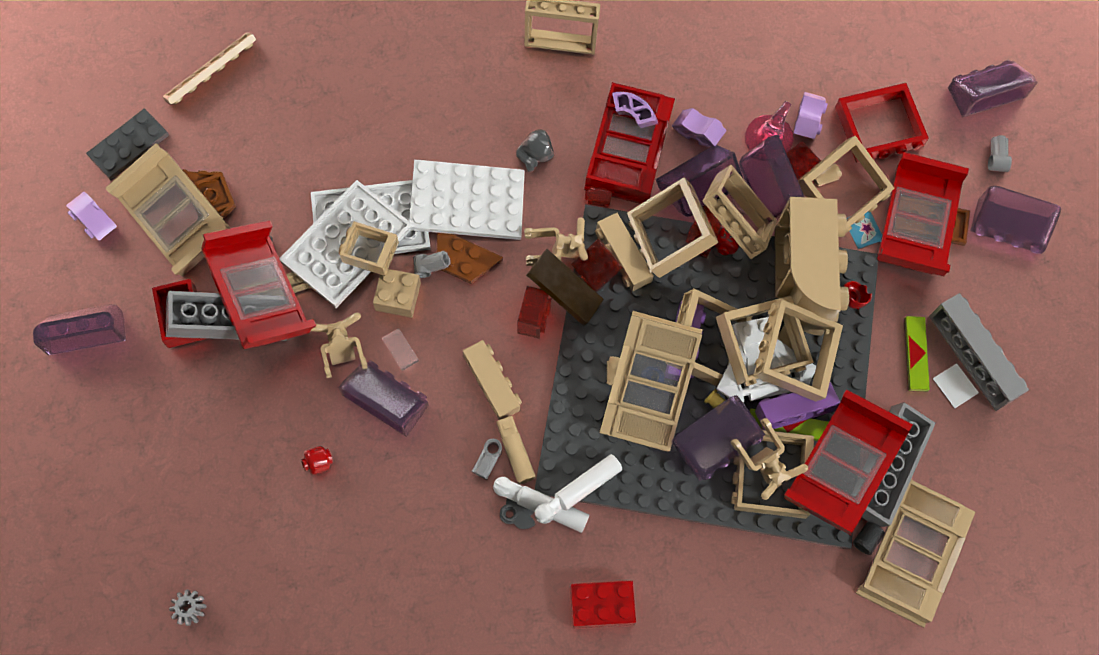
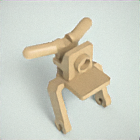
(565, 246)
(340, 346)
(768, 462)

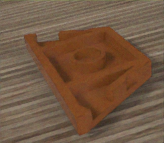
(215, 190)
(466, 258)

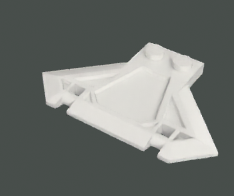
(749, 336)

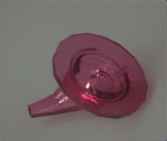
(768, 126)

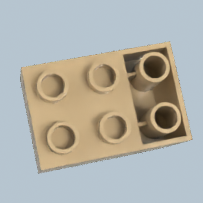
(810, 258)

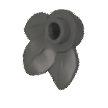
(521, 517)

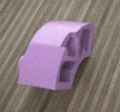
(634, 106)
(810, 115)
(699, 127)
(91, 216)

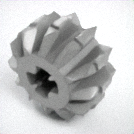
(192, 613)

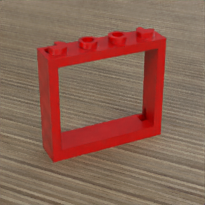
(878, 96)

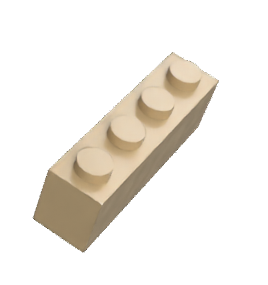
(623, 247)
(491, 380)

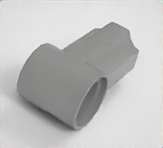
(999, 156)
(426, 264)
(487, 460)

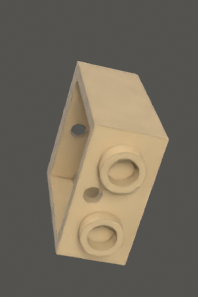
(385, 258)

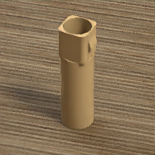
(515, 450)

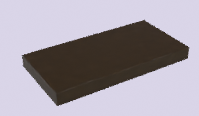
(565, 287)

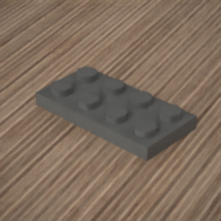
(127, 144)

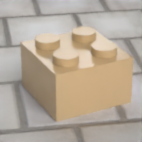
(397, 293)

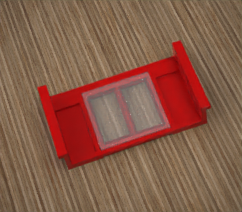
(624, 153)
(922, 214)
(254, 285)
(849, 462)

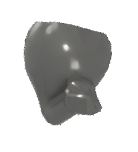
(535, 149)

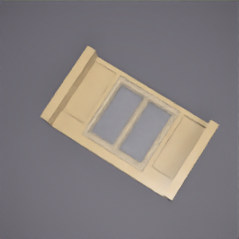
(167, 207)
(651, 381)
(917, 554)

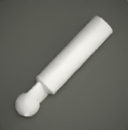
(579, 488)
(532, 499)

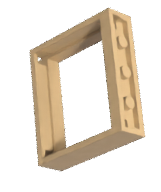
(563, 10)
(869, 165)
(656, 204)
(730, 217)
(686, 317)
(794, 332)
(826, 357)
(807, 446)

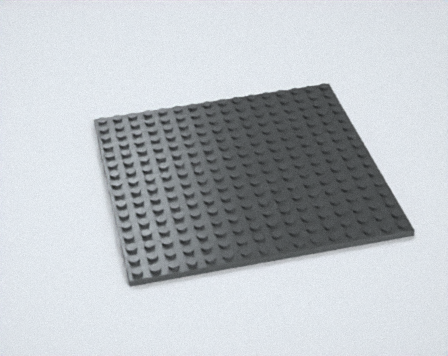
(661, 480)

